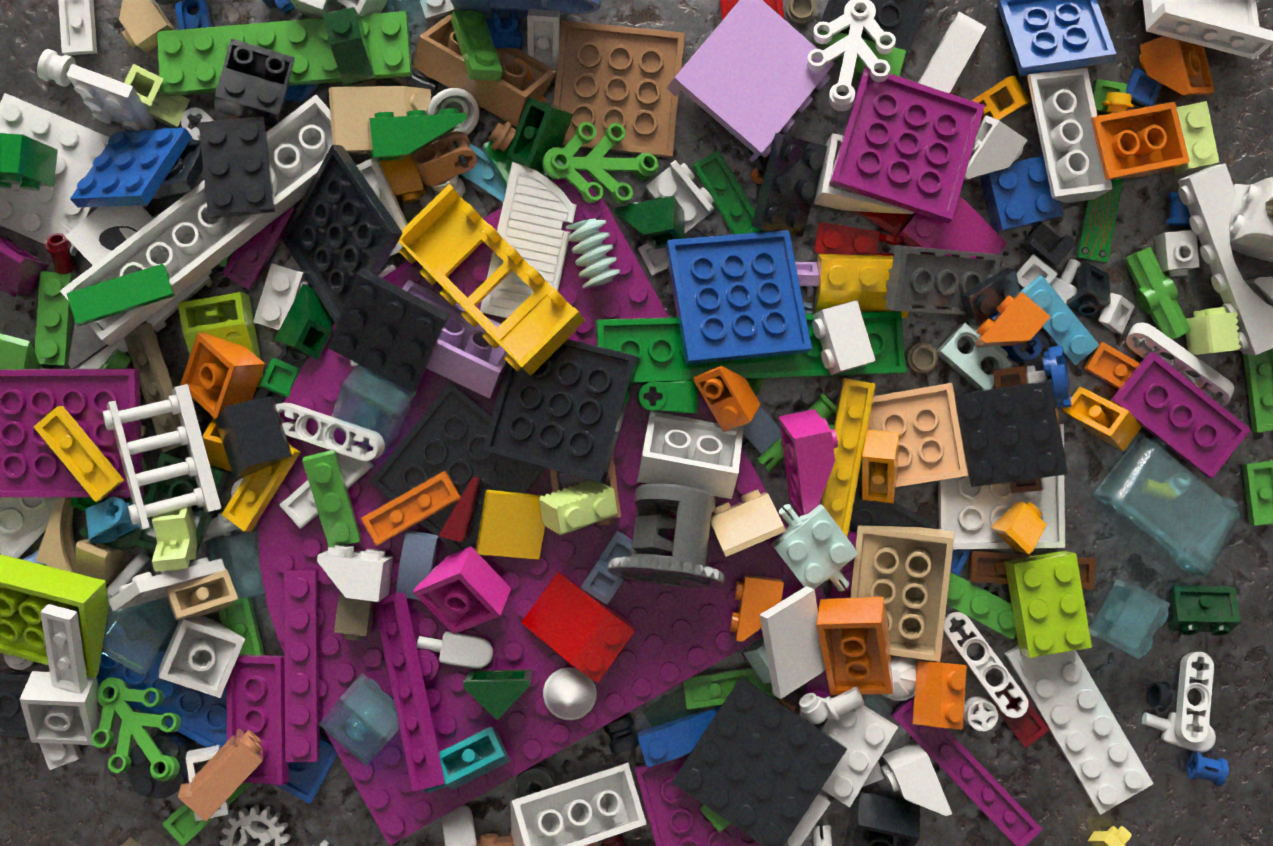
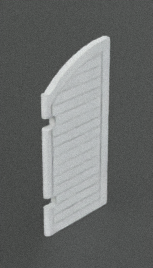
(533, 226)

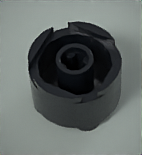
(139, 773)

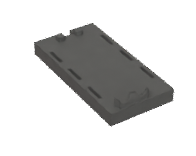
(936, 278)

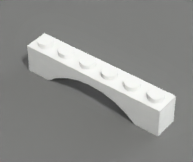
(1209, 200)

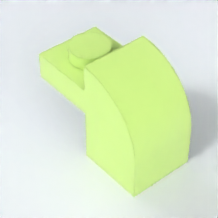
(162, 108)
(175, 540)

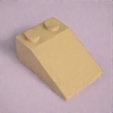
(355, 105)

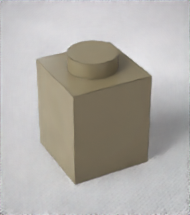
(354, 617)

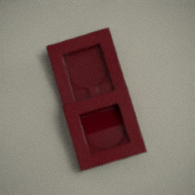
(1025, 728)

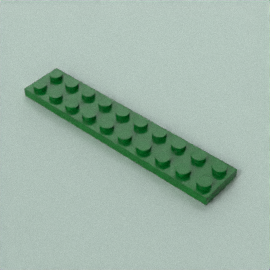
(663, 359)

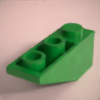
(402, 136)

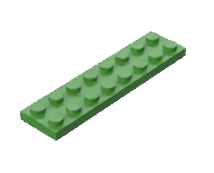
(195, 57)

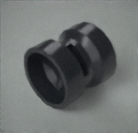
(621, 734)

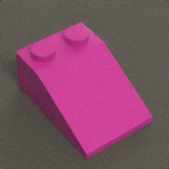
(964, 233)
(807, 456)

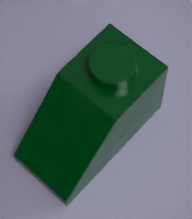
(349, 46)
(539, 130)

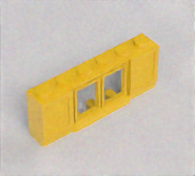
(445, 237)

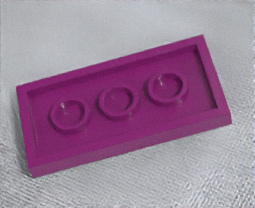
(1181, 415)
(258, 704)

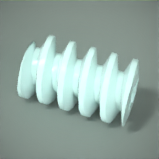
(593, 252)

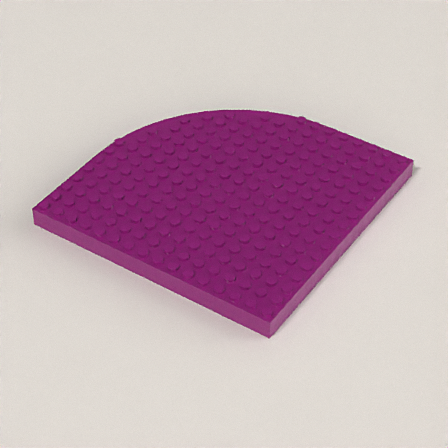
(675, 627)

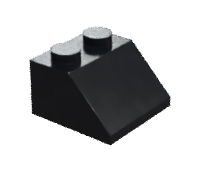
(882, 822)

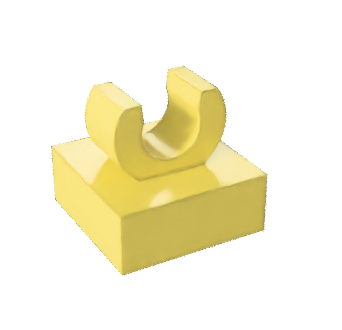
(1112, 837)

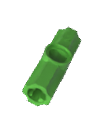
(1156, 293)

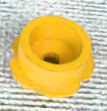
(1117, 102)

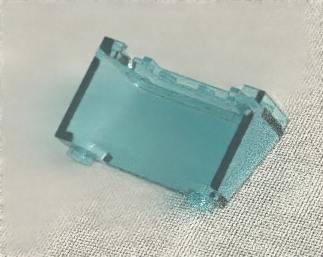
(1170, 505)

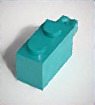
(471, 759)

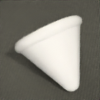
(459, 100)
(569, 693)

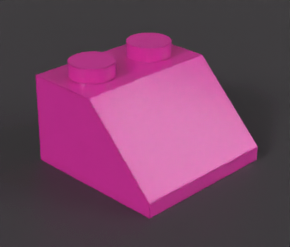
(463, 591)

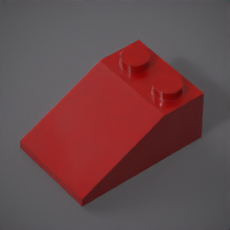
(578, 626)

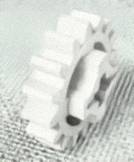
(253, 828)

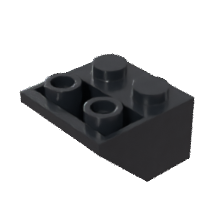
(253, 82)

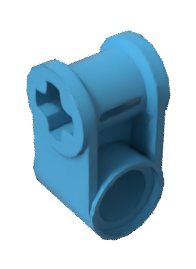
(109, 520)

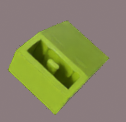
(223, 317)

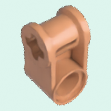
(442, 160)

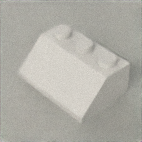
(690, 454)

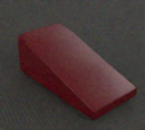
(460, 520)

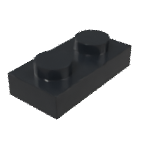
(986, 297)

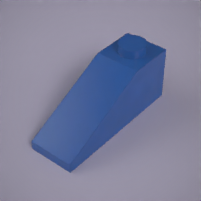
(674, 737)

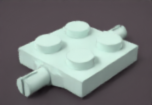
(814, 547)

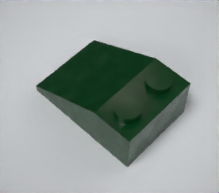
(173, 488)

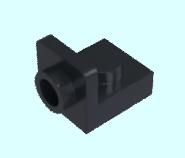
(1092, 291)

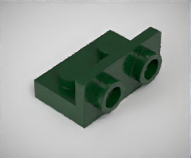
(1204, 610)

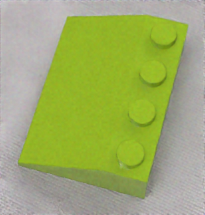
(28, 589)

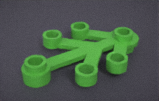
(597, 165)
(133, 726)

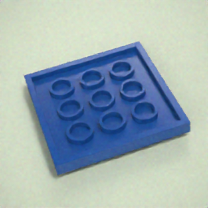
(737, 296)

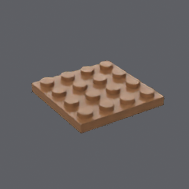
(620, 78)

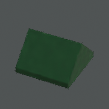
(497, 688)

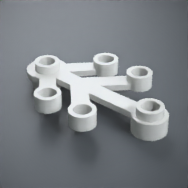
(851, 47)

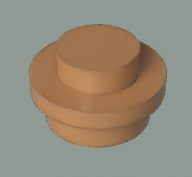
(502, 136)

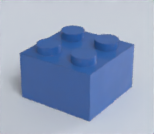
(1019, 196)

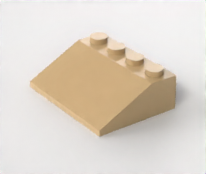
(913, 576)

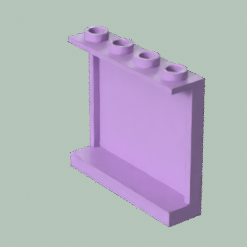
(752, 75)

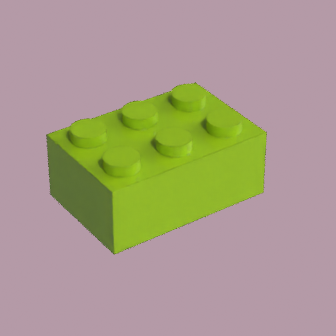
(1048, 604)

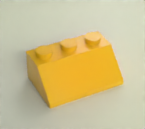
(852, 279)

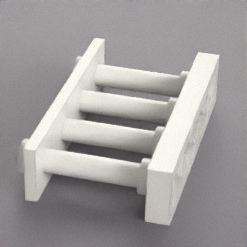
(187, 434)

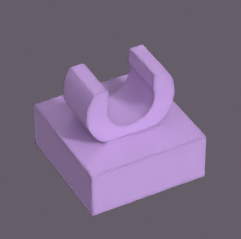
(808, 275)

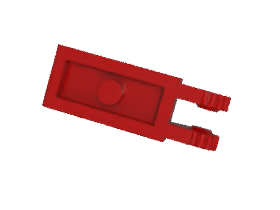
(851, 240)

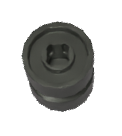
(535, 779)

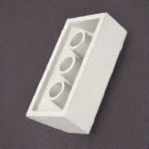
(1063, 112)
(578, 811)

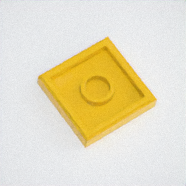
(510, 525)

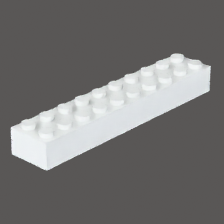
(191, 241)

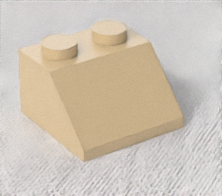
(746, 522)

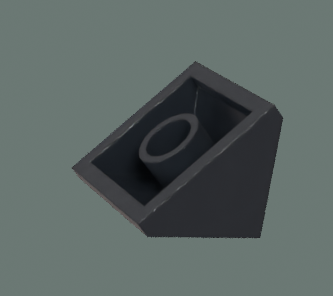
(252, 436)

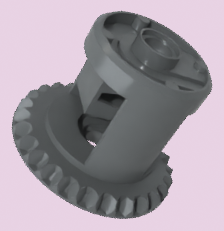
(651, 550)

